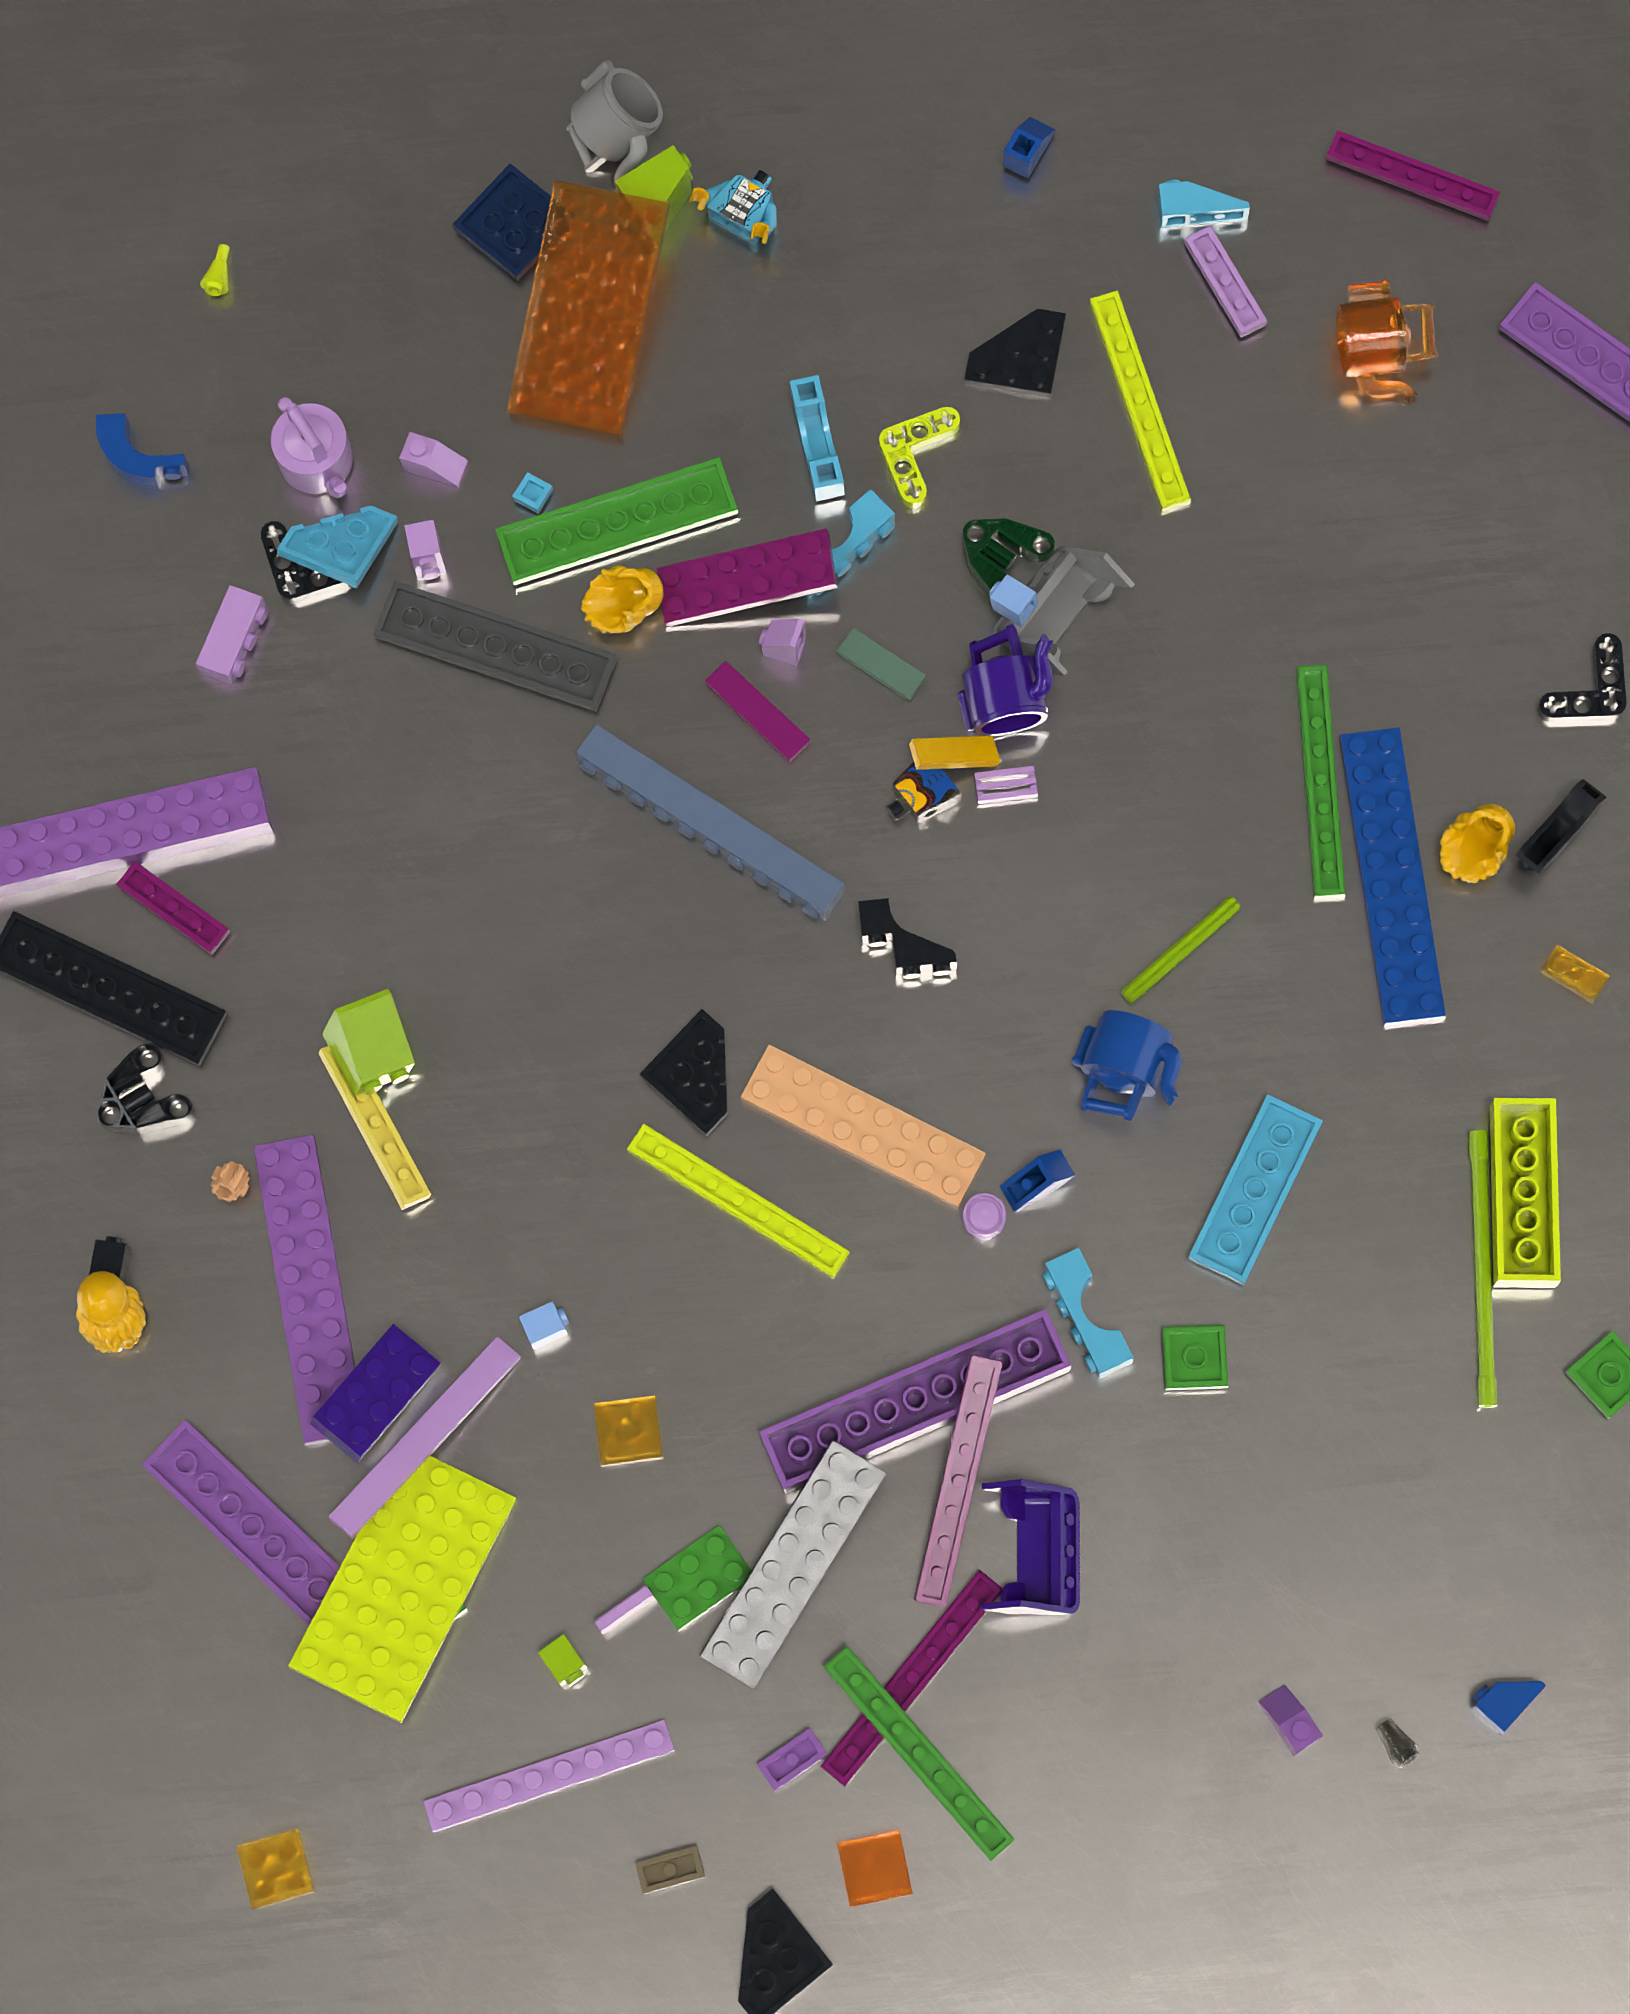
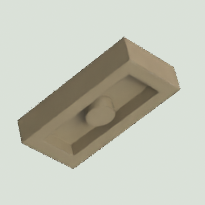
(670, 1870)

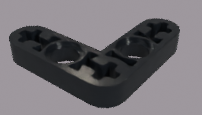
(302, 578)
(1597, 698)

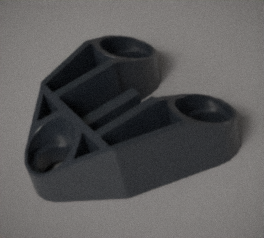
(126, 1077)

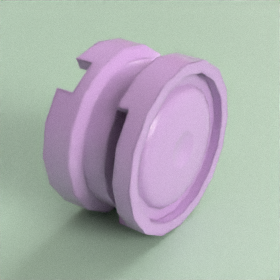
(984, 1216)

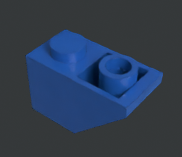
(1027, 146)

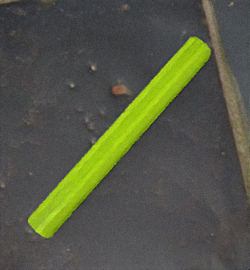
(1180, 949)

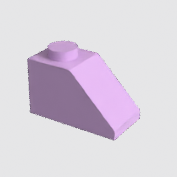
(432, 460)
(784, 640)

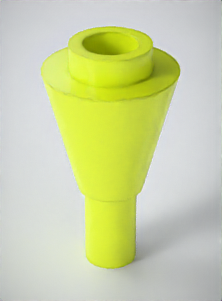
(216, 278)

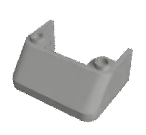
(1062, 590)

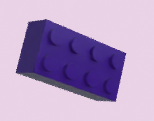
(375, 1393)

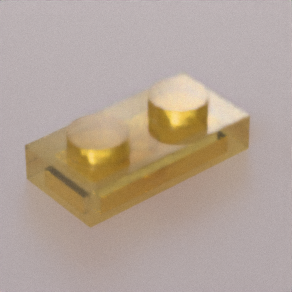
(1575, 974)

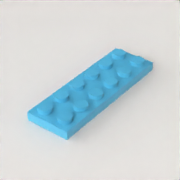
(1255, 1189)

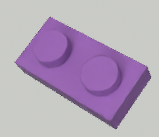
(792, 1759)

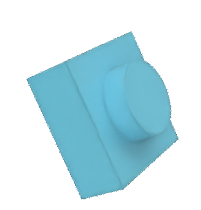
(532, 493)

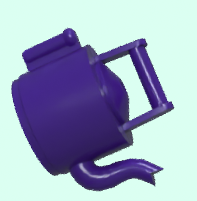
(1006, 690)

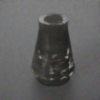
(1398, 1745)

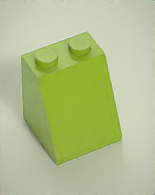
(661, 179)
(369, 1043)

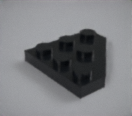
(1020, 356)
(693, 1073)
(777, 1957)

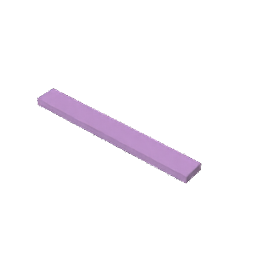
(424, 1437)

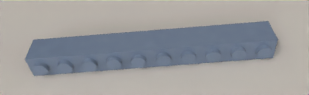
(710, 822)

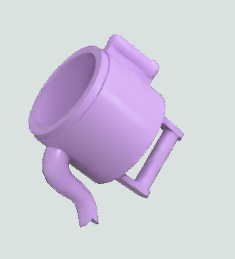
(321, 459)

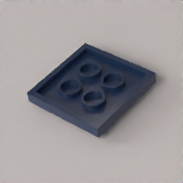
(507, 221)

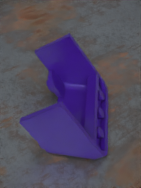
(1045, 1548)

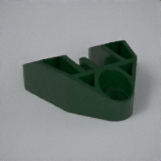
(1011, 534)

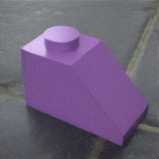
(1290, 1720)

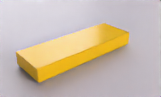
(954, 752)

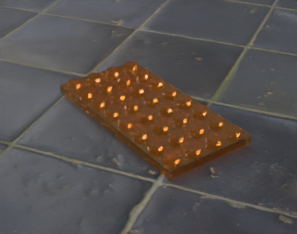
(588, 307)

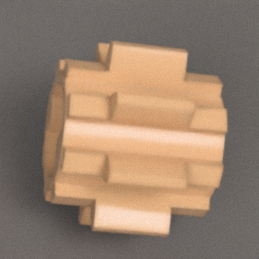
(230, 1181)

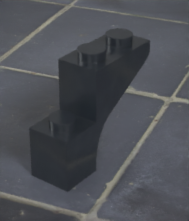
(1560, 827)
(911, 952)

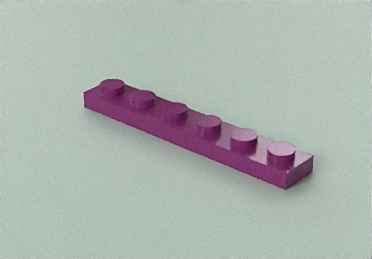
(1413, 175)

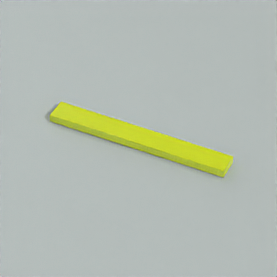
(1140, 401)
(738, 1201)

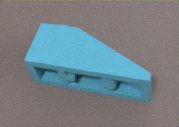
(1196, 205)

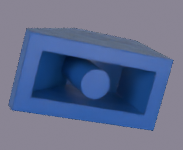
(1037, 1179)
(1505, 1702)

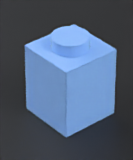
(1013, 600)
(544, 1324)

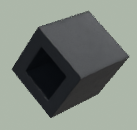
(111, 1256)

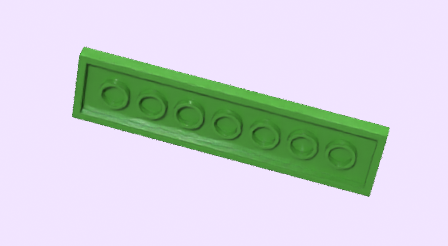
(616, 521)

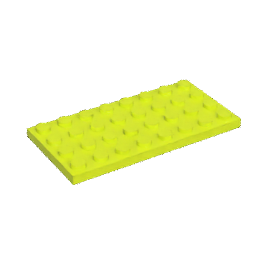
(402, 1588)

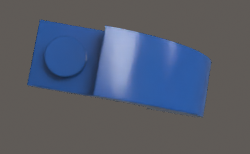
(133, 466)

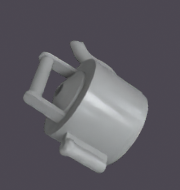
(614, 118)

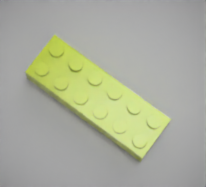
(1524, 1192)

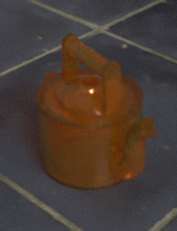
(1376, 338)

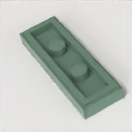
(881, 664)

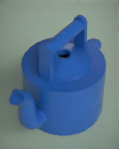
(1127, 1058)

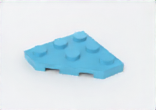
(340, 544)

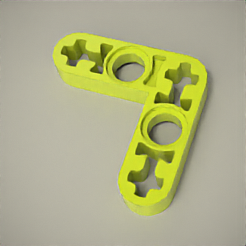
(903, 450)

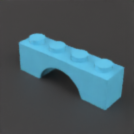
(816, 438)
(869, 521)
(1104, 1348)

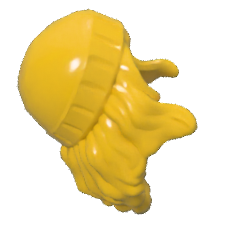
(622, 598)
(1477, 843)
(109, 1312)

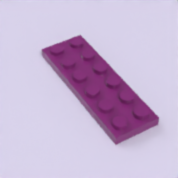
(747, 577)

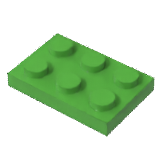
(698, 1578)

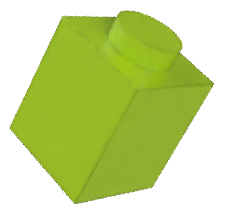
(563, 1661)

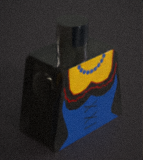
(923, 794)

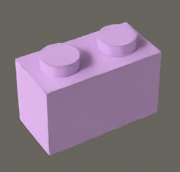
(425, 549)

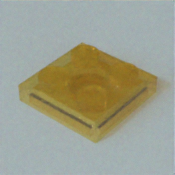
(628, 1431)
(275, 1869)

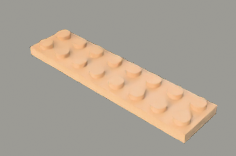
(863, 1126)

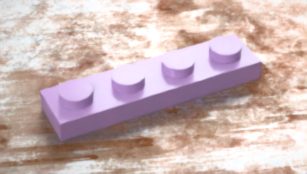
(1225, 281)

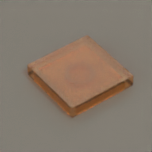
(875, 1869)

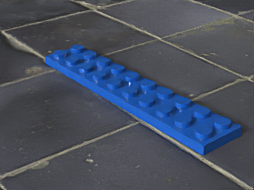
(1392, 877)

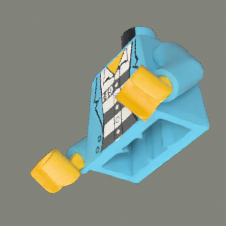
(740, 206)

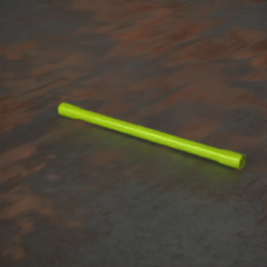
(1486, 1381)

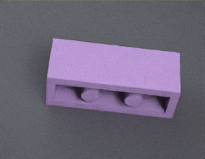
(232, 635)

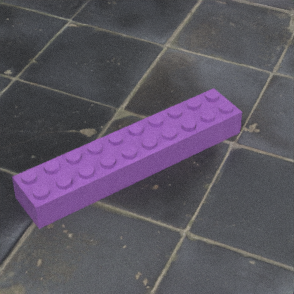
(132, 830)
(913, 1399)

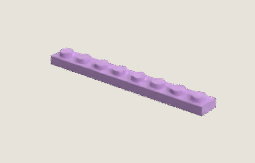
(548, 1776)

